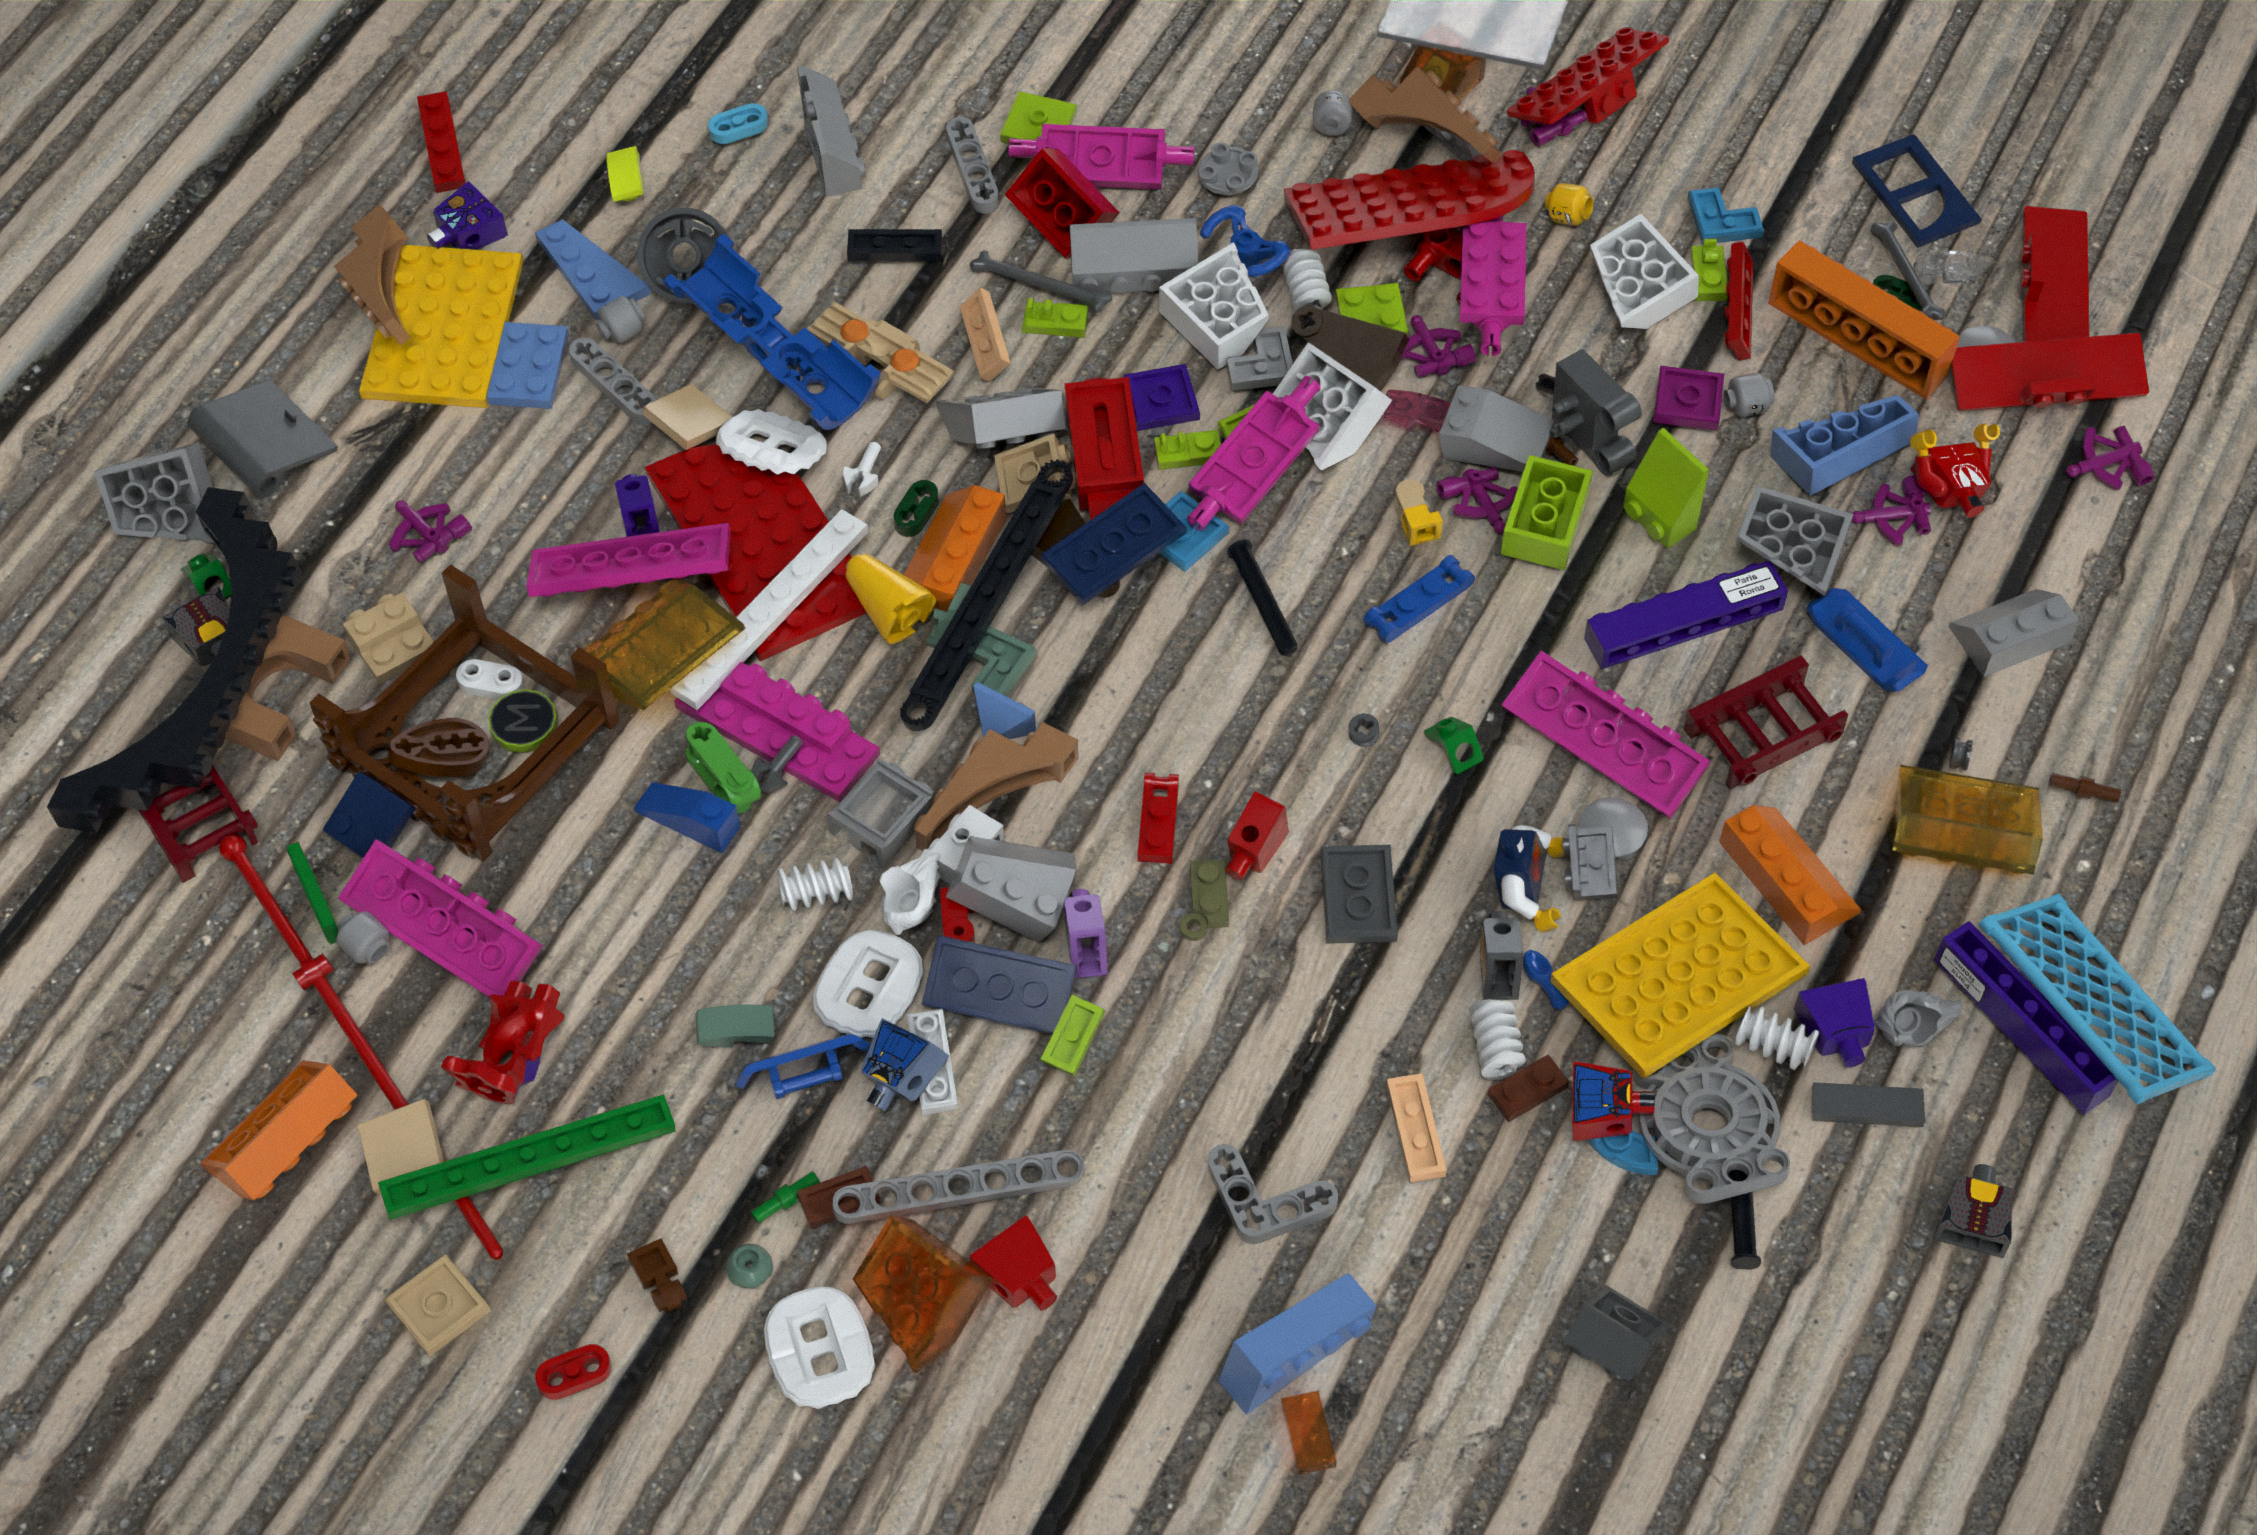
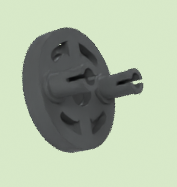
(656, 253)

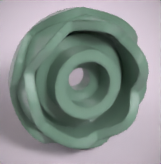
(751, 1276)

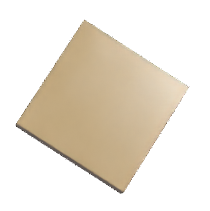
(687, 416)
(400, 1142)
(437, 1305)

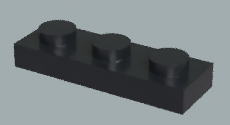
(894, 245)

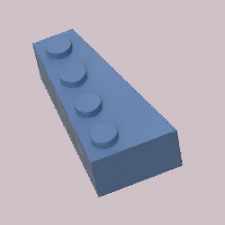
(1844, 443)
(1295, 1342)

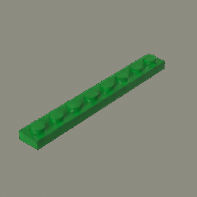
(526, 1157)

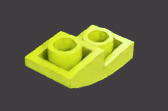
(625, 174)

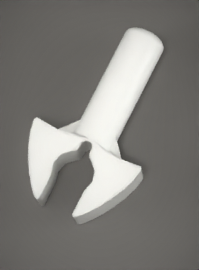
(870, 480)

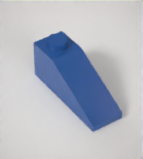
(691, 814)

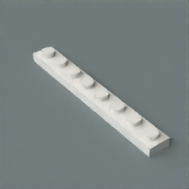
(774, 605)

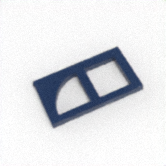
(1957, 211)

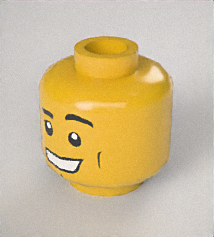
(1569, 204)

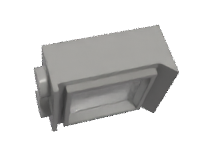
(882, 810)

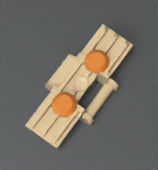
(889, 346)

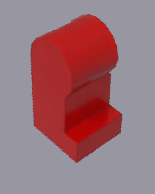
(955, 919)

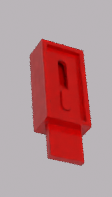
(1103, 441)

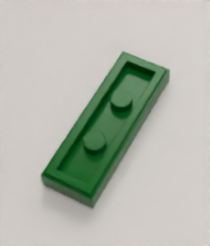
(313, 892)

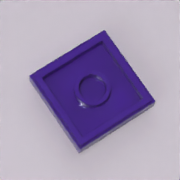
(1163, 397)

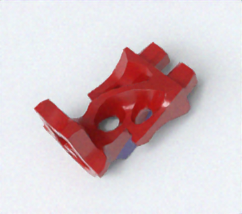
(516, 1027)

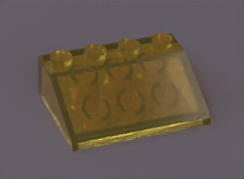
(663, 642)
(1967, 820)

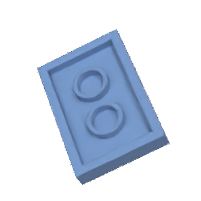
(528, 365)

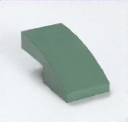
(731, 1023)

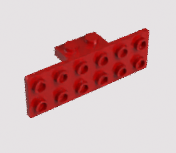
(1598, 79)
(2055, 273)
(2049, 372)

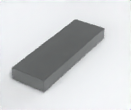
(1868, 1104)

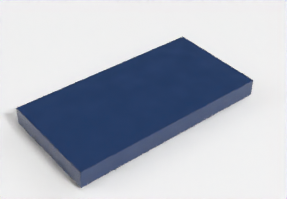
(1113, 544)
(998, 984)

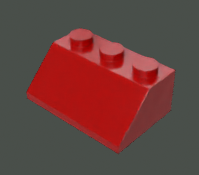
(1057, 196)

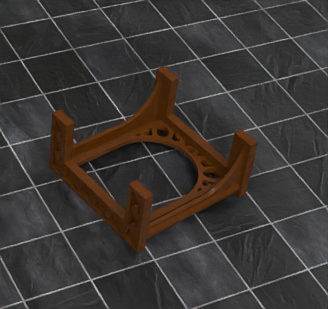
(462, 818)

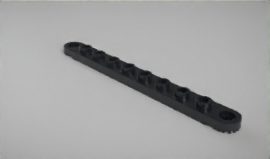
(986, 595)

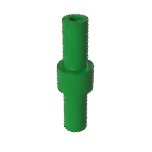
(783, 1198)

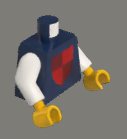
(1520, 872)

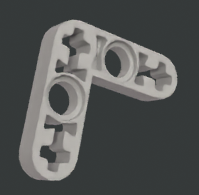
(1266, 1211)

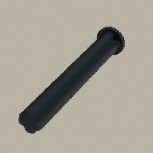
(1263, 596)
(1743, 1228)

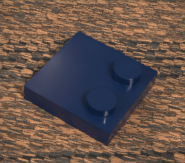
(367, 814)

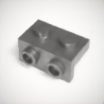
(1592, 862)

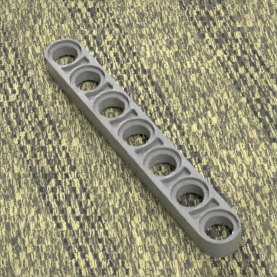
(944, 1198)

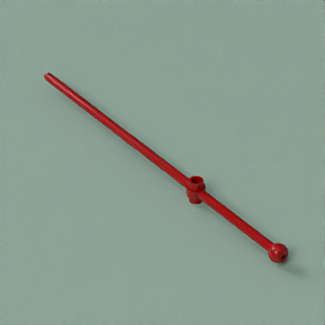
(314, 972)

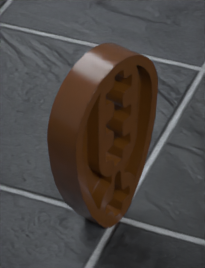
(425, 758)

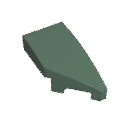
(943, 618)

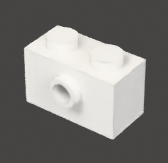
(952, 843)

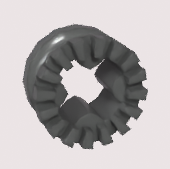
(1367, 721)
(1960, 753)

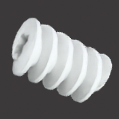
(1306, 279)
(815, 884)
(1497, 1038)
(1776, 1038)

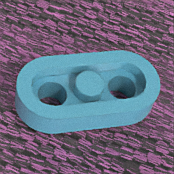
(738, 123)

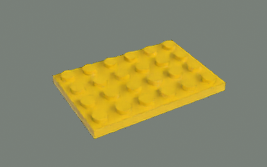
(455, 318)
(1679, 974)

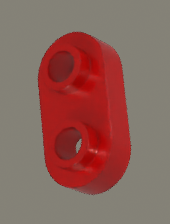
(572, 1369)

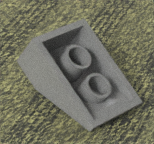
(1492, 430)

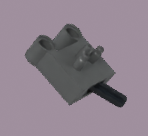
(1591, 410)

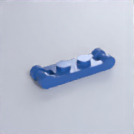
(1419, 599)

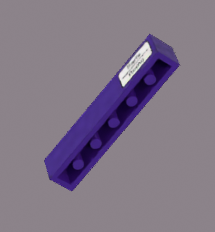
(1685, 614)
(2025, 1016)

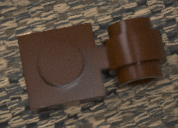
(655, 1267)

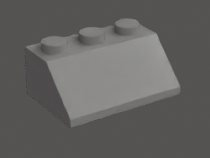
(2015, 630)

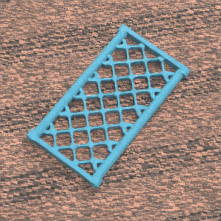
(2080, 1020)

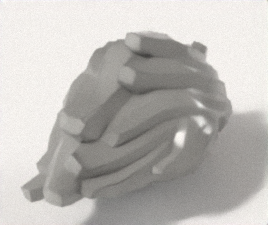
(1915, 1017)

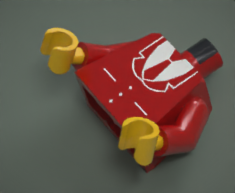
(1955, 472)

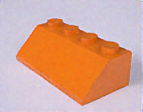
(957, 542)
(1787, 872)
(280, 1129)

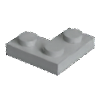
(1264, 368)

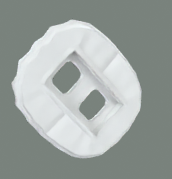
(736, 441)
(846, 973)
(792, 1356)

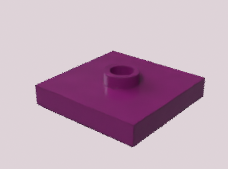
(1689, 398)

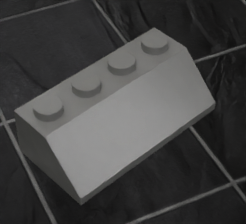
(1132, 254)

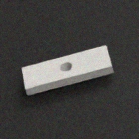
(940, 1092)

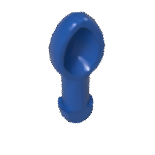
(1539, 971)

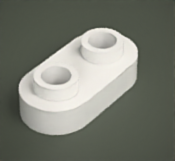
(488, 678)

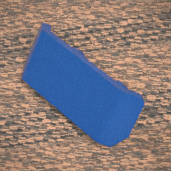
(1866, 640)
(804, 1080)

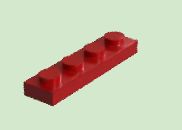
(441, 141)
(1740, 301)

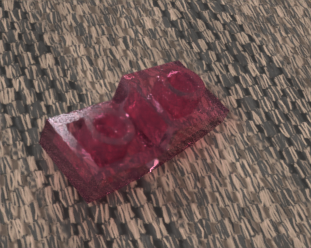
(1416, 407)

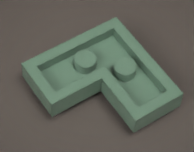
(1004, 660)

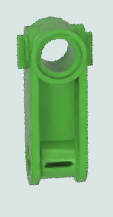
(720, 767)

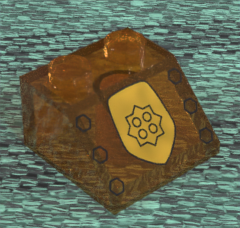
(1456, 70)

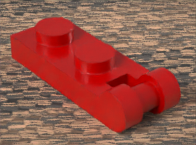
(1158, 819)

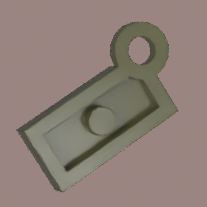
(1208, 898)

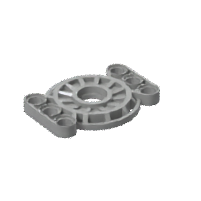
(1713, 1153)

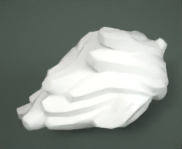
(909, 892)

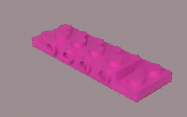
(629, 560)
(767, 713)
(1606, 733)
(440, 919)

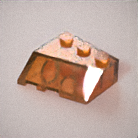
(919, 1289)

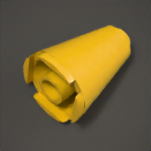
(888, 597)

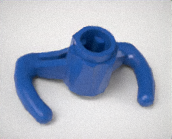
(1248, 243)

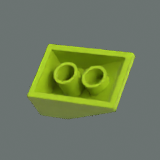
(1667, 490)

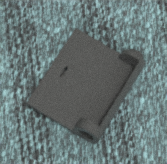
(259, 435)

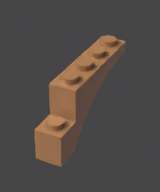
(1422, 103)
(371, 271)
(994, 770)

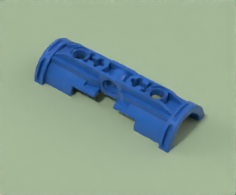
(734, 281)

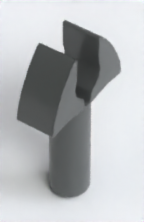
(775, 767)

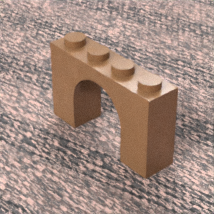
(292, 648)

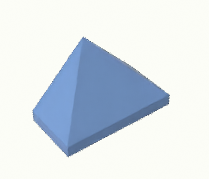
(1002, 713)

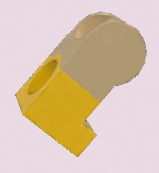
(1413, 514)

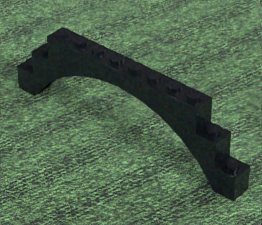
(187, 741)

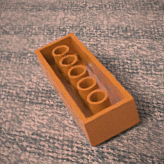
(1863, 319)

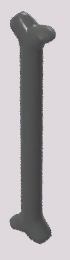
(1885, 232)
(1096, 299)

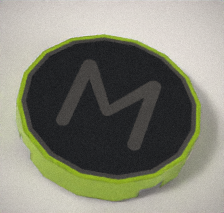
(522, 720)

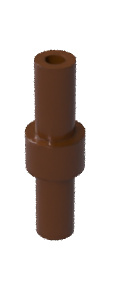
(1557, 448)
(2084, 787)

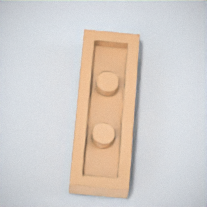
(985, 334)
(1416, 1128)

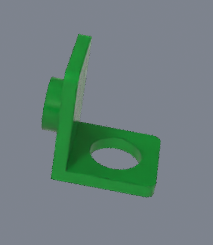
(201, 568)
(1452, 733)

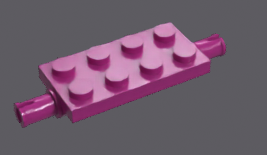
(1109, 154)
(1493, 278)
(1254, 456)

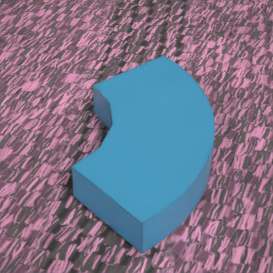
(1627, 1152)

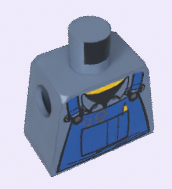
(900, 1064)

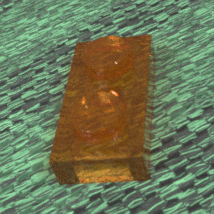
(1308, 1432)

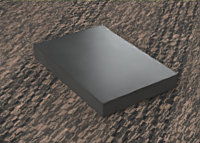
(1358, 894)

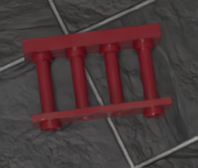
(1763, 692)
(168, 830)

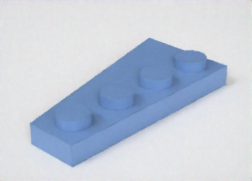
(588, 268)

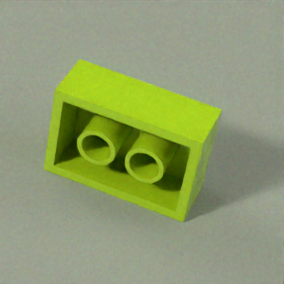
(1546, 512)

